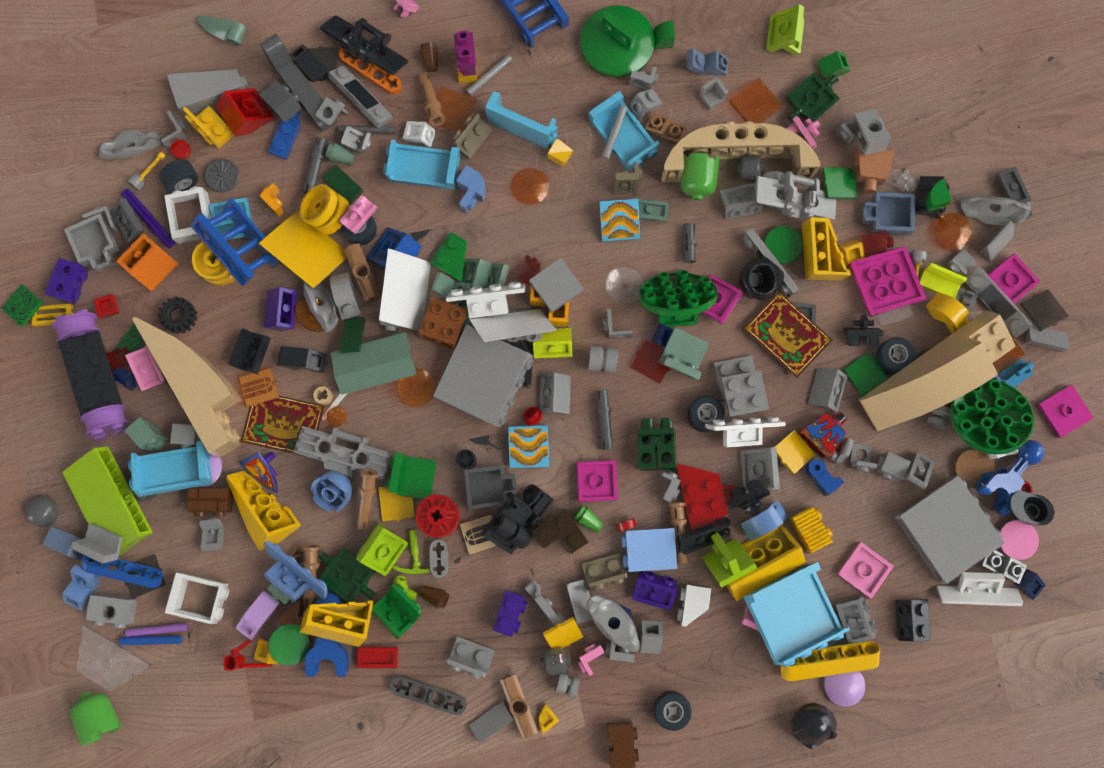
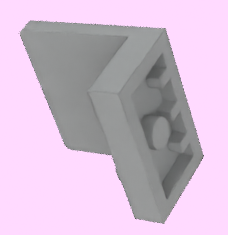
(470, 657)

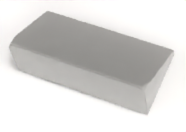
(998, 241)
(1047, 339)
(579, 596)
(491, 722)

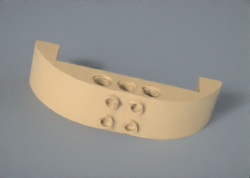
(734, 141)

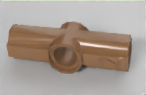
(366, 283)
(524, 718)

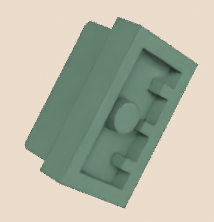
(684, 353)

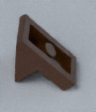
(293, 615)

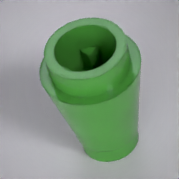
(588, 519)

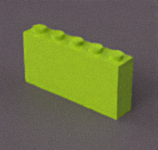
(107, 497)

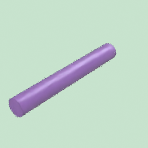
(156, 629)

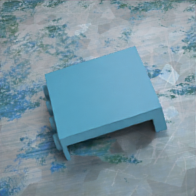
(794, 615)

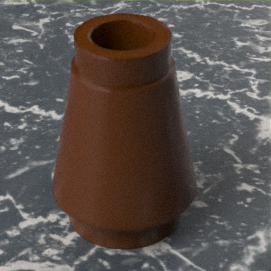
(429, 54)
(434, 596)

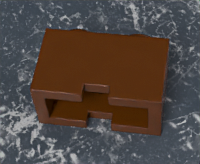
(622, 739)

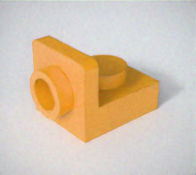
(269, 197)

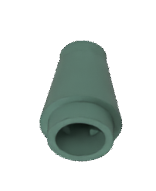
(339, 154)

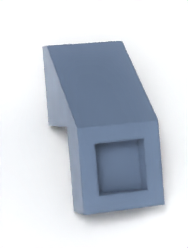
(708, 64)
(62, 542)

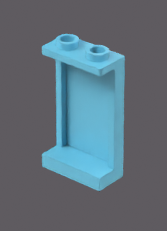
(518, 124)
(633, 141)
(422, 165)
(170, 470)

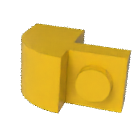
(948, 310)

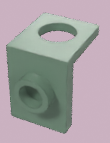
(444, 285)

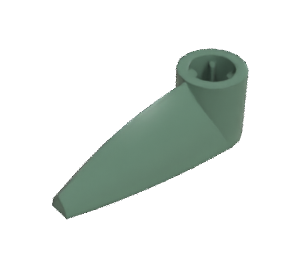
(224, 29)

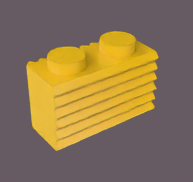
(811, 529)

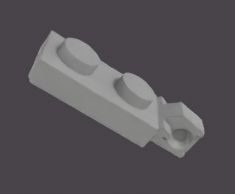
(543, 603)

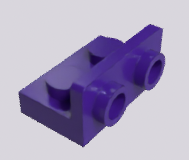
(655, 590)

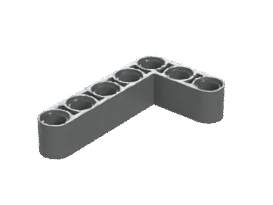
(295, 80)

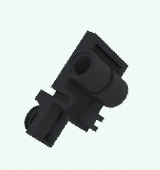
(514, 520)

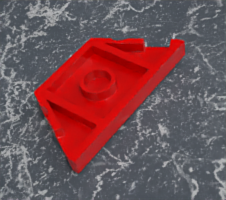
(702, 496)

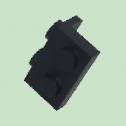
(926, 183)
(249, 351)
(913, 620)

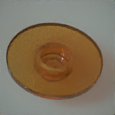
(533, 194)
(303, 316)
(407, 385)

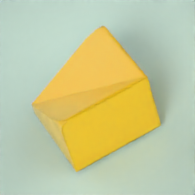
(559, 153)

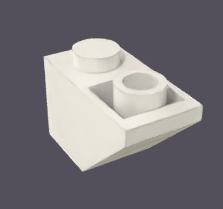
(694, 603)

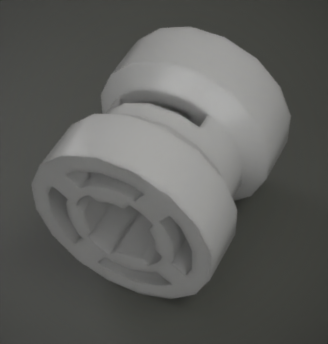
(939, 418)
(564, 681)

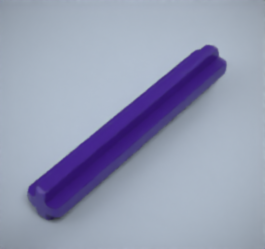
(148, 218)

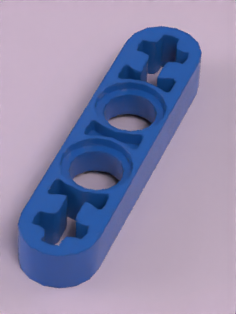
(121, 571)

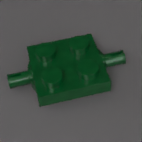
(812, 98)
(347, 575)

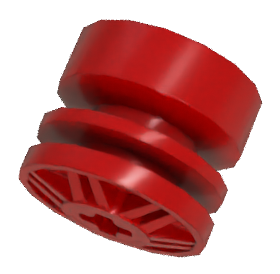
(447, 508)

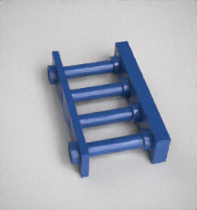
(559, 17)
(223, 251)

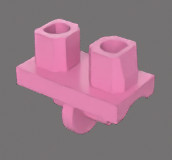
(797, 127)
(358, 214)

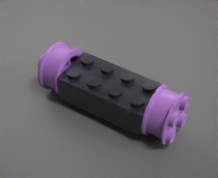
(90, 374)

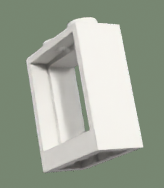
(187, 234)
(177, 595)

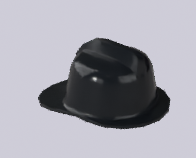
(1032, 508)

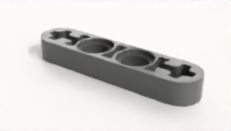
(427, 699)

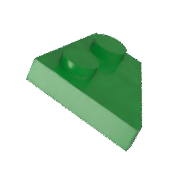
(451, 257)

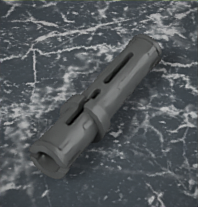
(317, 158)
(604, 419)

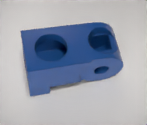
(822, 478)

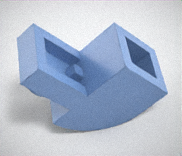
(473, 185)
(765, 521)
(80, 588)

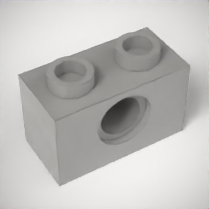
(870, 132)
(123, 610)

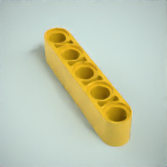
(834, 661)

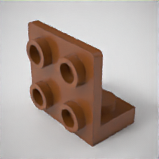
(443, 323)

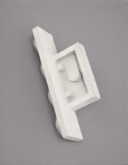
(488, 300)
(744, 432)
(980, 590)

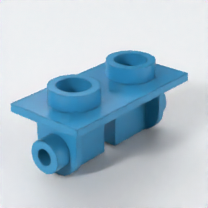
(1016, 372)

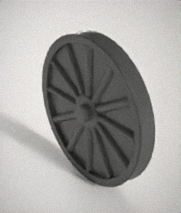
(222, 175)

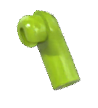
(401, 580)

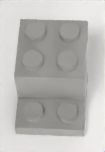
(741, 386)

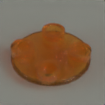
(953, 231)

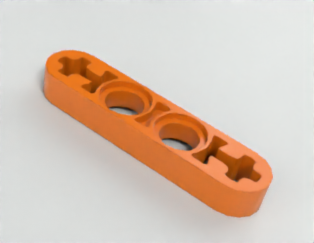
(370, 71)

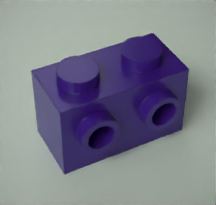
(67, 281)
(280, 309)
(509, 612)

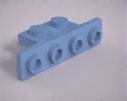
(290, 576)

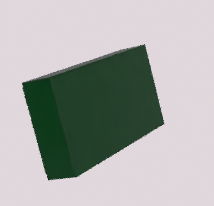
(343, 184)
(352, 335)

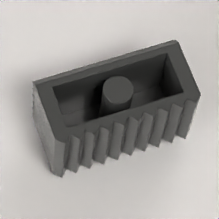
(281, 100)

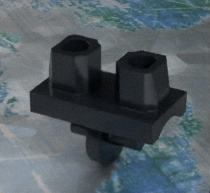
(872, 334)
(749, 501)

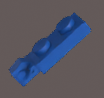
(285, 137)

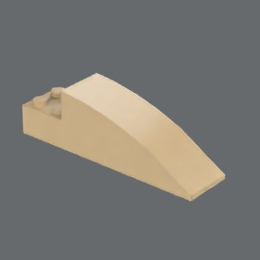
(942, 373)
(198, 387)

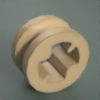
(323, 401)

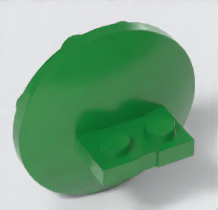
(617, 41)
(678, 298)
(993, 418)

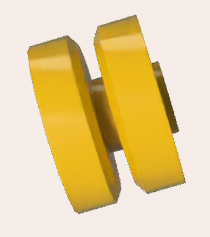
(323, 209)
(210, 267)

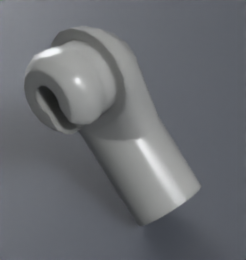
(845, 451)

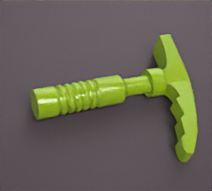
(414, 552)

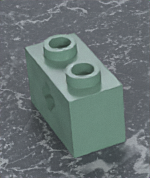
(147, 434)

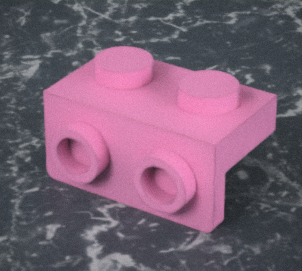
(145, 368)

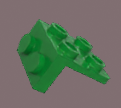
(411, 476)
(397, 611)

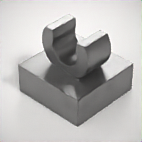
(966, 298)

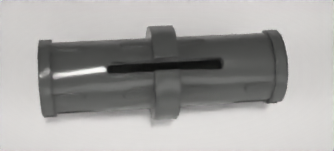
(689, 243)

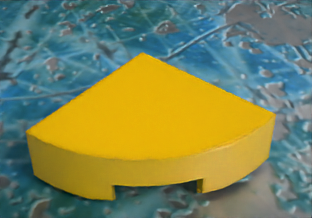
(547, 718)

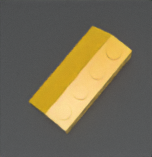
(774, 557)

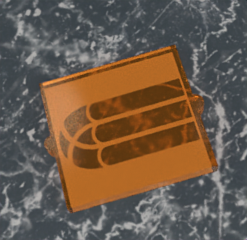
(258, 387)

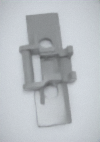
(795, 203)
(339, 457)

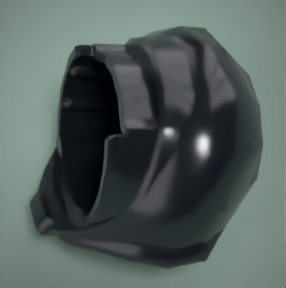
(760, 278)
(813, 725)

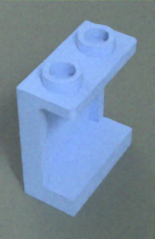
(649, 550)

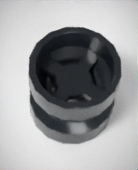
(468, 457)

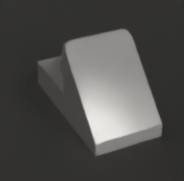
(919, 471)

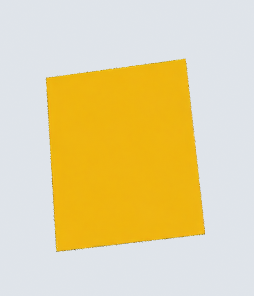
(304, 249)

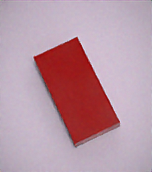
(377, 657)

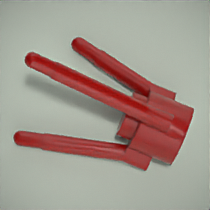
(236, 661)

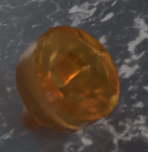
(336, 416)

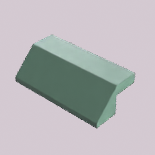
(482, 274)
(375, 364)

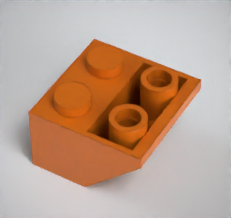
(147, 262)

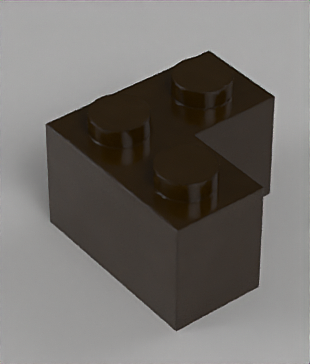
(561, 527)

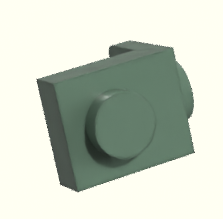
(278, 595)

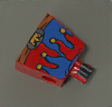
(825, 434)

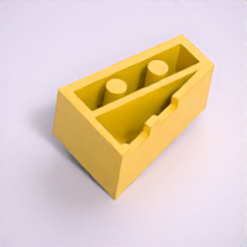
(821, 251)
(338, 622)

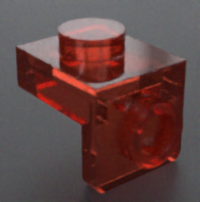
(877, 243)
(530, 272)

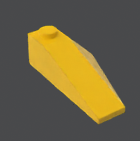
(261, 512)

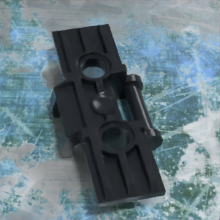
(362, 48)

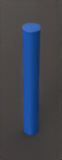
(150, 640)

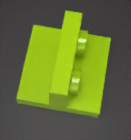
(786, 30)
(381, 549)
(728, 560)

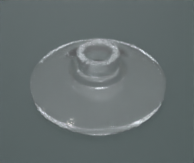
(620, 276)

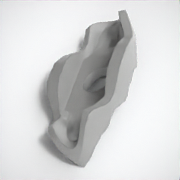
(119, 149)
(1010, 209)
(327, 312)
(602, 610)

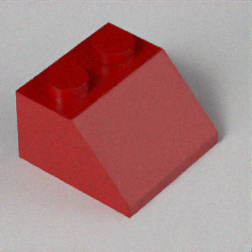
(243, 111)

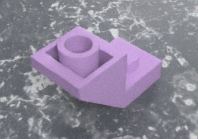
(257, 615)

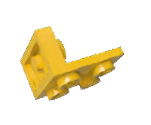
(210, 126)

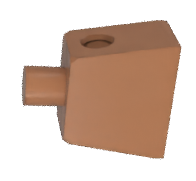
(872, 168)

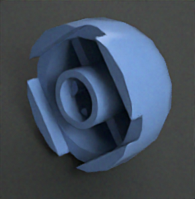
(332, 491)

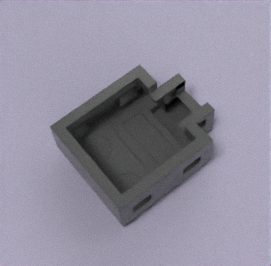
(488, 487)

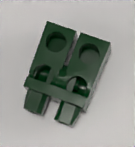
(657, 441)

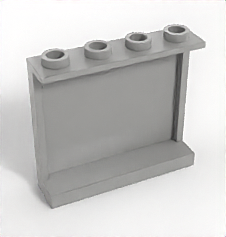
(483, 377)
(950, 529)

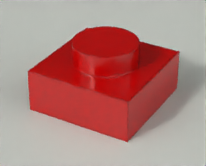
(106, 306)

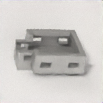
(93, 243)

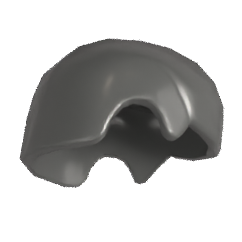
(41, 511)

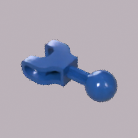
(1008, 480)
(327, 649)

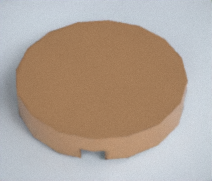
(972, 465)

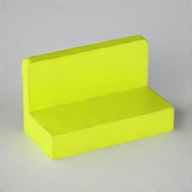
(941, 280)
(554, 344)

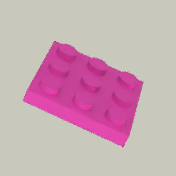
(887, 281)

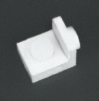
(419, 132)

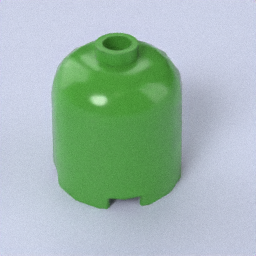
(699, 175)
(93, 717)

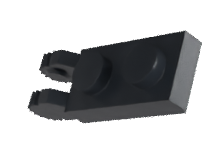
(701, 537)

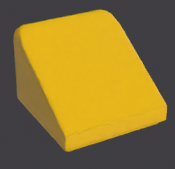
(852, 251)
(262, 652)

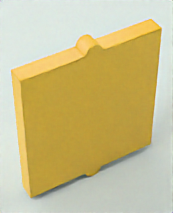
(794, 452)
(395, 506)
(563, 634)

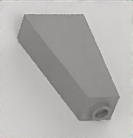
(204, 88)

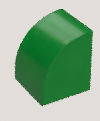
(664, 35)
(834, 64)
(938, 196)

